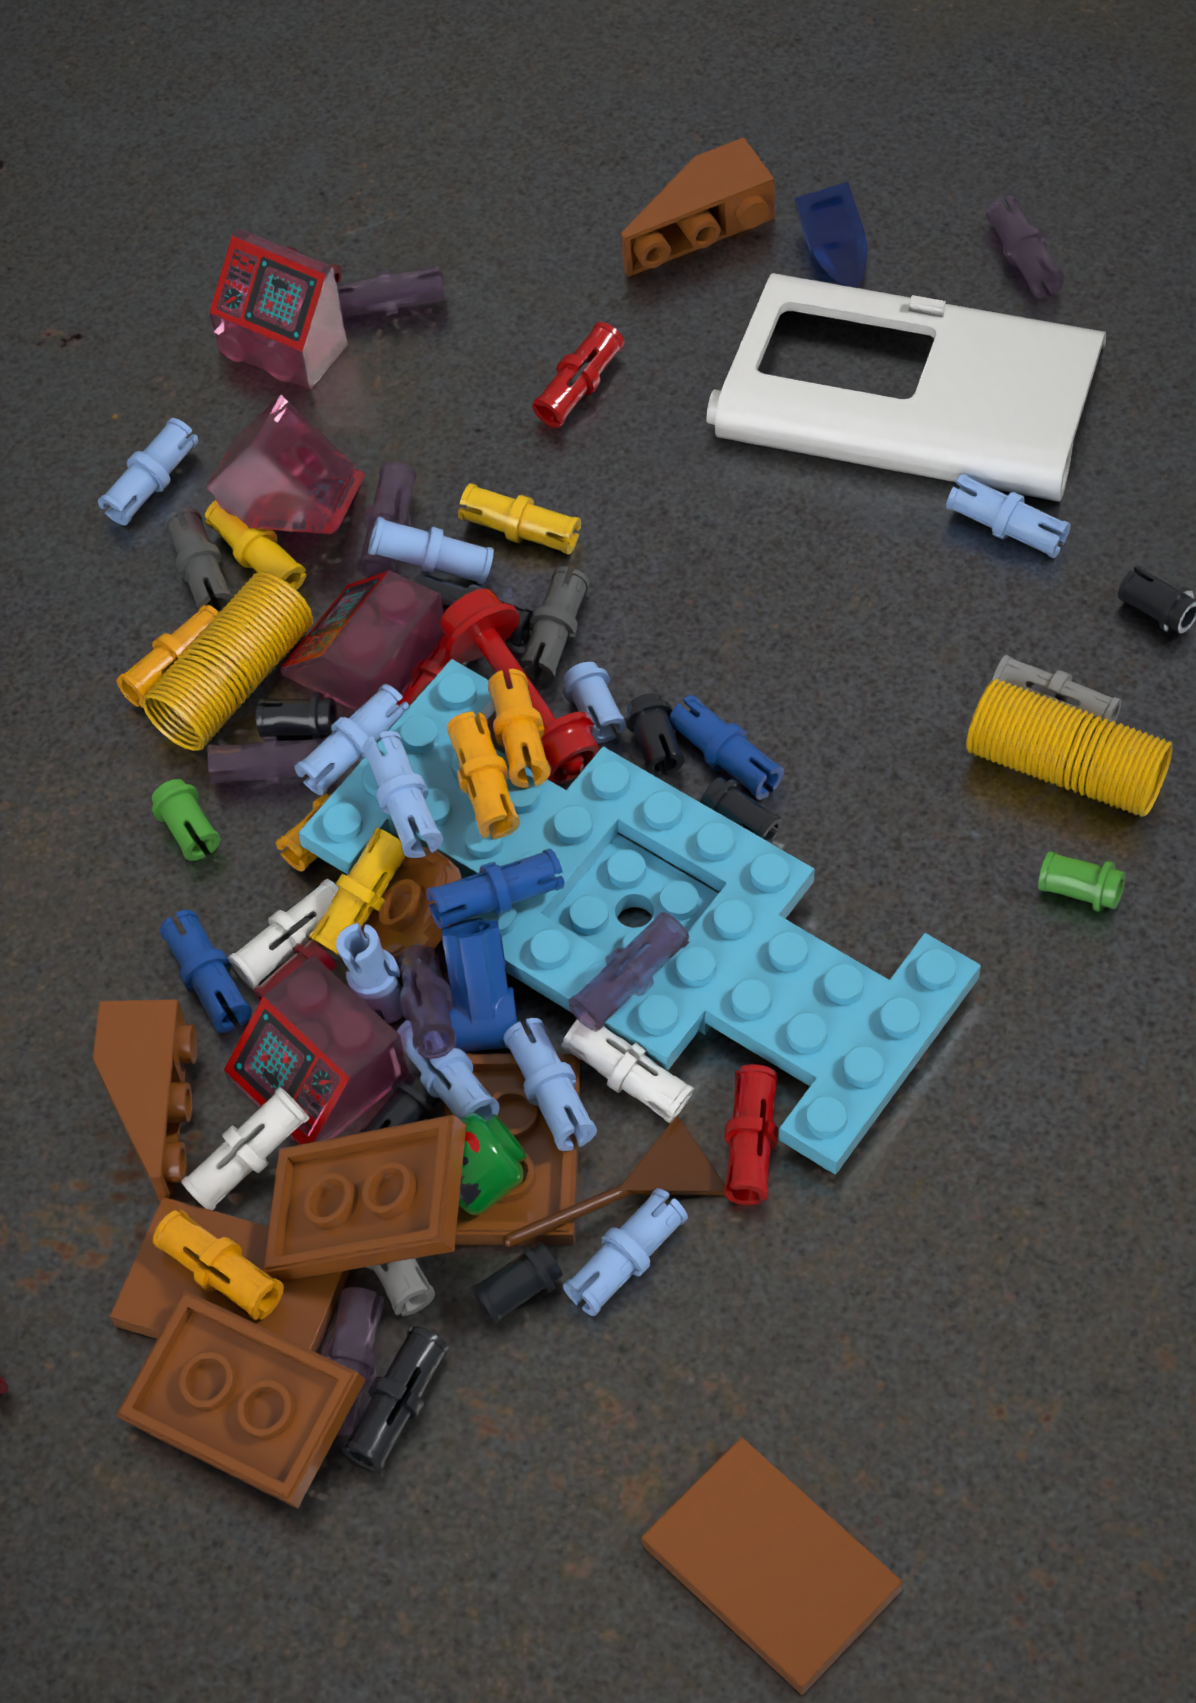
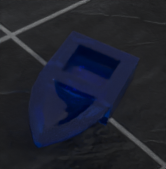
(834, 233)

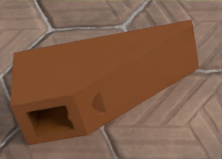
(701, 205)
(143, 1063)

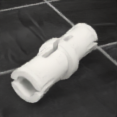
(257, 961)
(629, 1069)
(245, 1149)

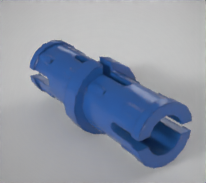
(726, 747)
(495, 888)
(205, 971)

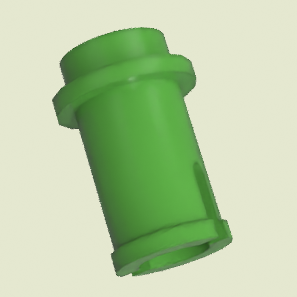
(178, 808)
(1082, 880)

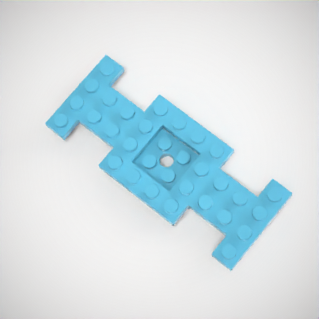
(744, 962)

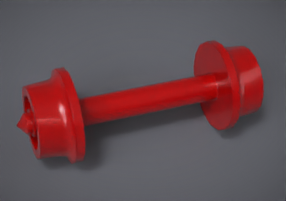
(478, 628)

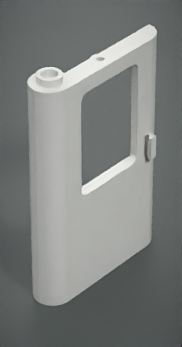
(990, 402)

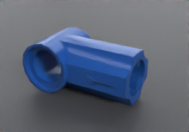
(478, 981)

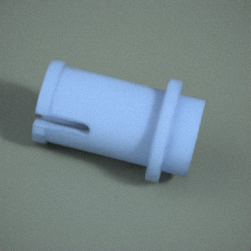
(588, 689)

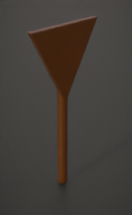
(670, 1164)

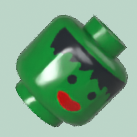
(489, 1163)

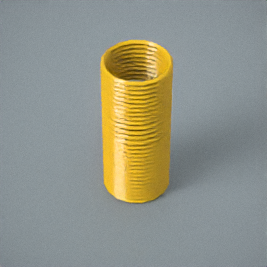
(236, 653)
(1052, 740)

